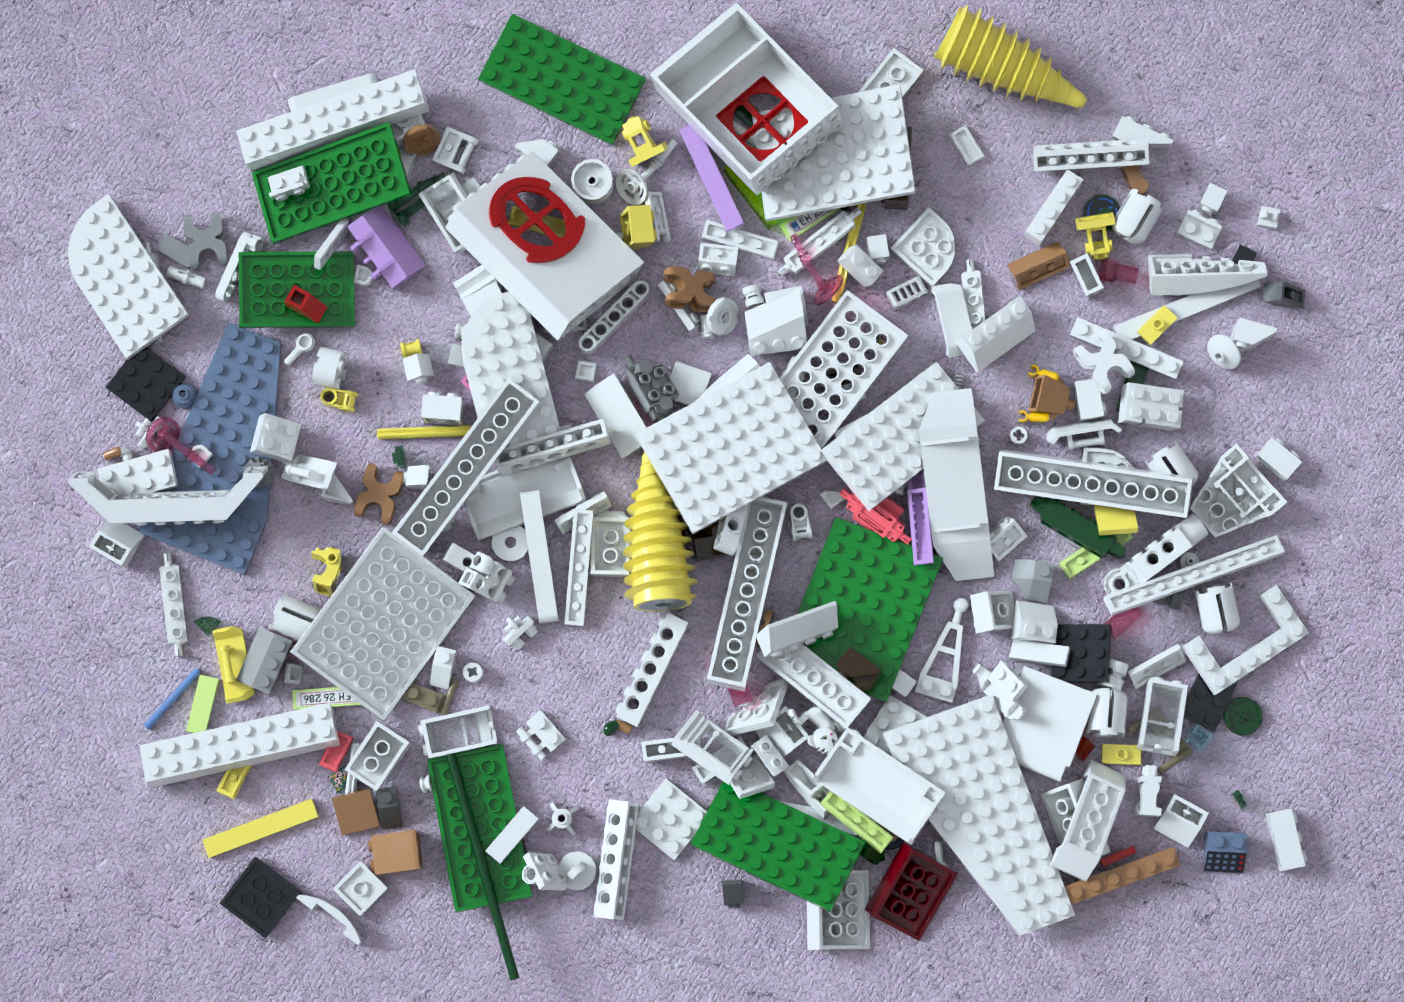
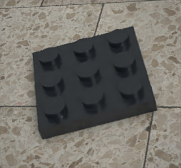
(146, 383)
(1088, 653)
(260, 897)

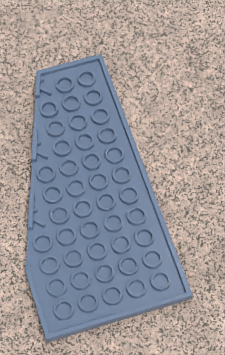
(224, 420)

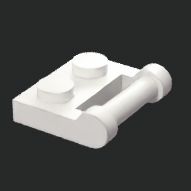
(449, 147)

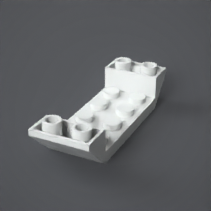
(1090, 821)

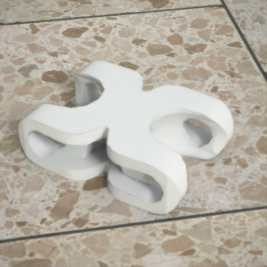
(1103, 361)

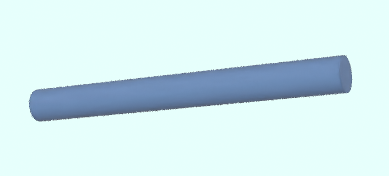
(172, 698)

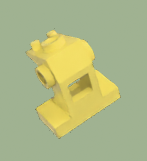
(643, 152)
(1097, 249)
(326, 583)

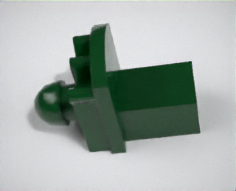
(872, 854)

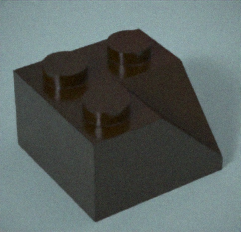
(704, 541)
(859, 669)

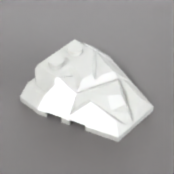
(1235, 495)

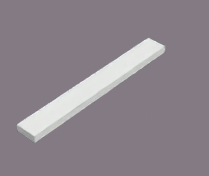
(1187, 307)

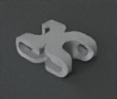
(205, 240)

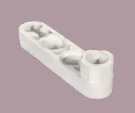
(230, 278)

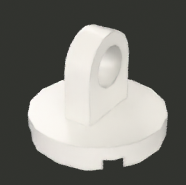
(578, 870)

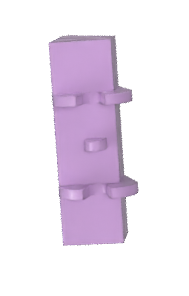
(385, 247)

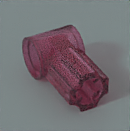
(1113, 271)

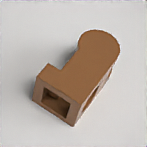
(1134, 178)

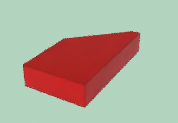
(1117, 856)

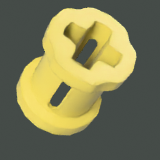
(410, 348)

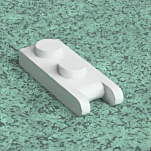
(660, 222)

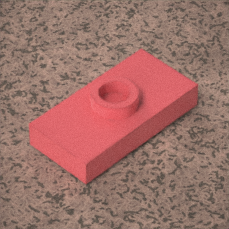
(335, 755)

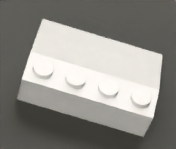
(847, 923)

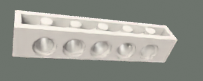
(1091, 154)
(553, 447)
(634, 716)
(621, 852)

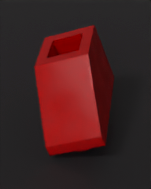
(305, 304)

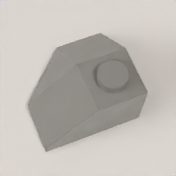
(1033, 578)

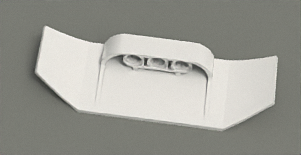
(956, 485)

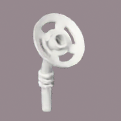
(639, 183)

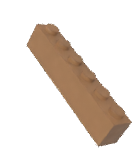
(1122, 875)

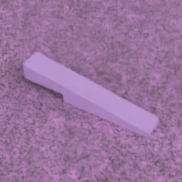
(711, 179)
(920, 520)

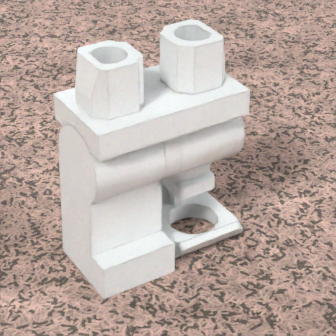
(492, 583)
(1148, 793)

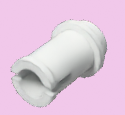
(706, 333)

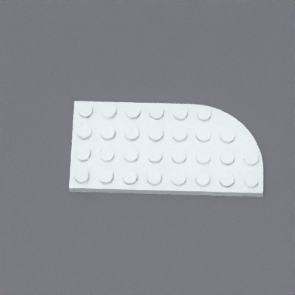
(121, 279)
(503, 345)

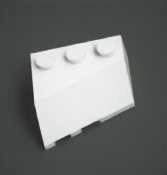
(776, 325)

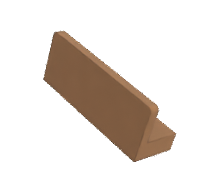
(1039, 265)

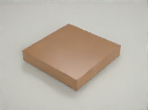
(355, 811)

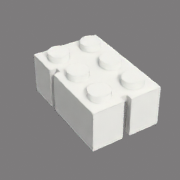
(1151, 403)

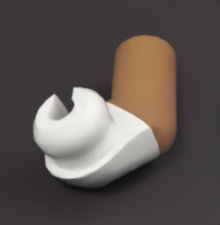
(126, 453)

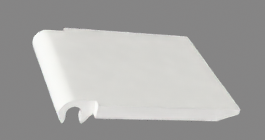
(1052, 726)

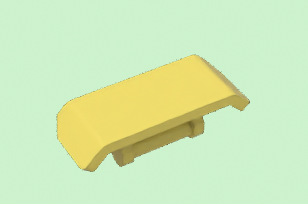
(231, 656)

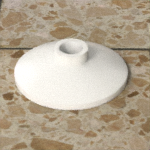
(1224, 351)

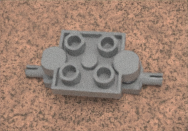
(651, 387)

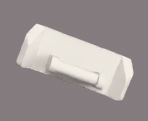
(953, 315)
(1082, 427)
(309, 471)

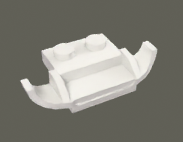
(1005, 688)

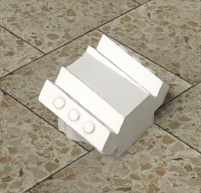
(476, 288)

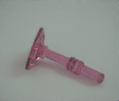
(824, 286)
(172, 438)

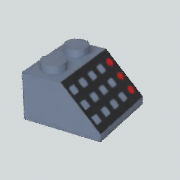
(1225, 852)

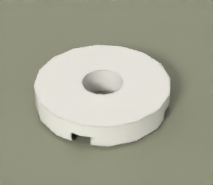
(715, 313)
(510, 554)

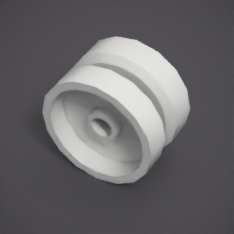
(594, 171)

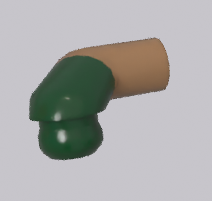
(616, 725)

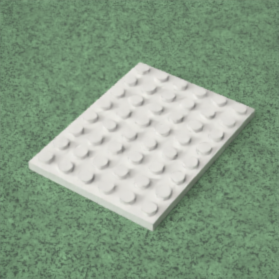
(853, 166)
(731, 448)
(382, 623)

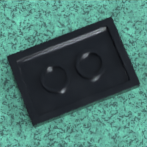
(1204, 707)

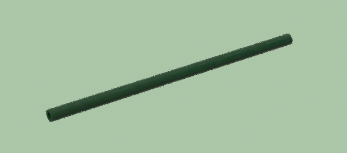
(482, 867)

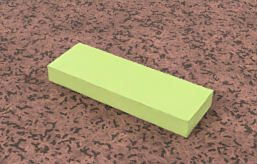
(202, 704)

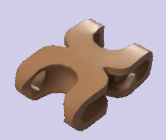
(689, 289)
(379, 494)

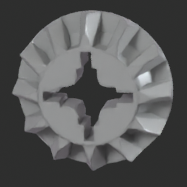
(259, 461)

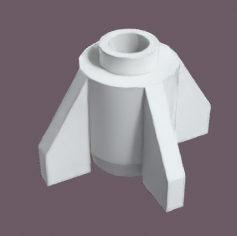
(568, 819)

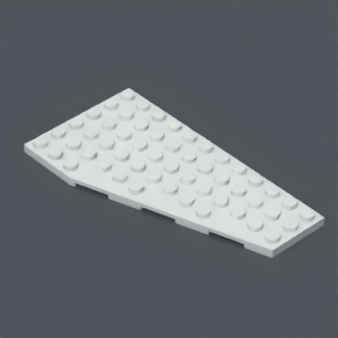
(986, 810)

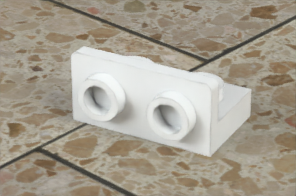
(288, 183)
(1199, 229)
(718, 259)
(1005, 537)
(770, 756)

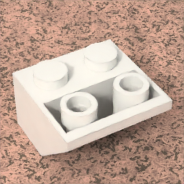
(117, 542)
(784, 734)
(1180, 820)

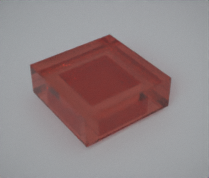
(1084, 748)

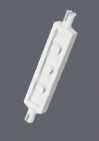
(821, 240)
(973, 294)
(173, 604)

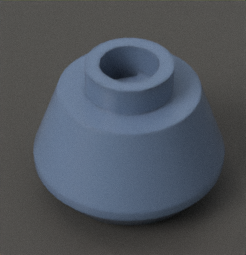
(184, 399)

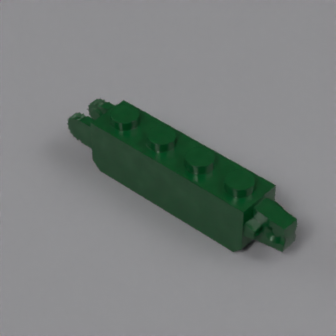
(1076, 528)

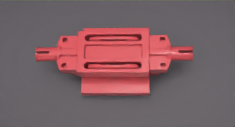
(881, 519)

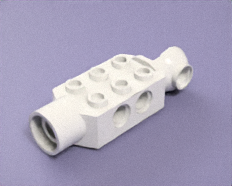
(1179, 541)

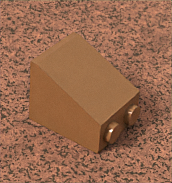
(396, 852)

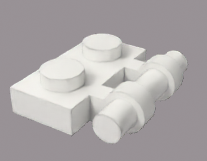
(545, 731)

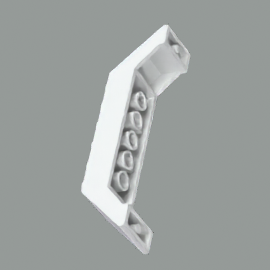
(165, 506)

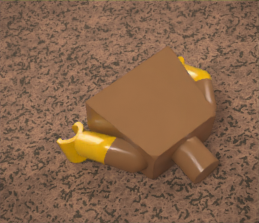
(1048, 397)

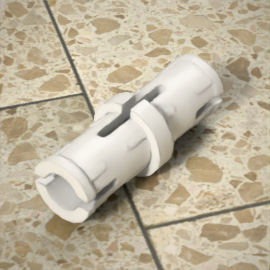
(186, 277)

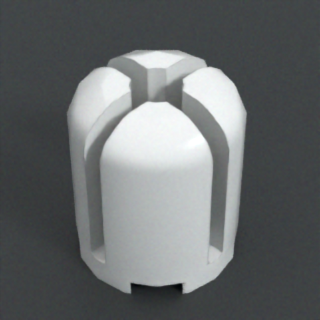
(1136, 217)
(1178, 460)
(1217, 609)
(292, 617)
(1108, 713)

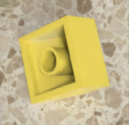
(638, 226)

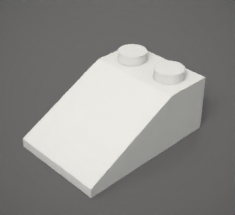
(377, 756)

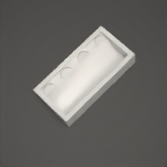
(620, 414)

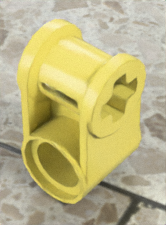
(341, 399)

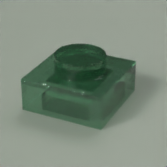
(399, 457)

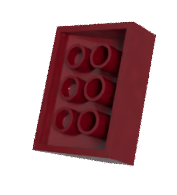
(911, 891)

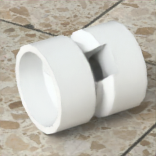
(1117, 671)

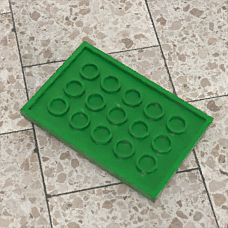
(269, 277)

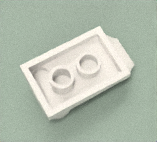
(608, 544)

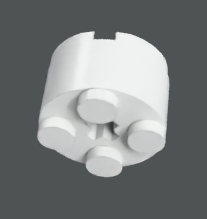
(329, 368)

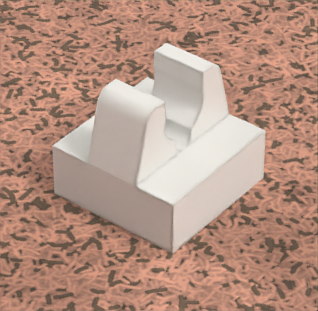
(1268, 217)

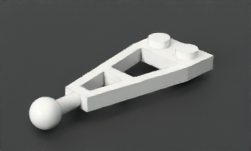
(936, 687)

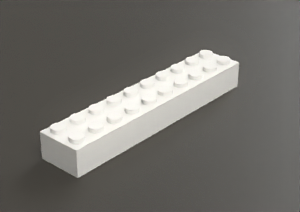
(332, 120)
(465, 467)
(1093, 483)
(747, 594)
(239, 745)

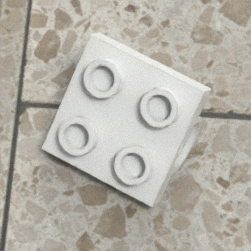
(544, 872)

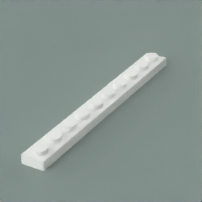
(1193, 575)

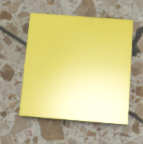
(1115, 520)

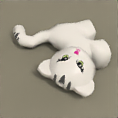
(826, 735)

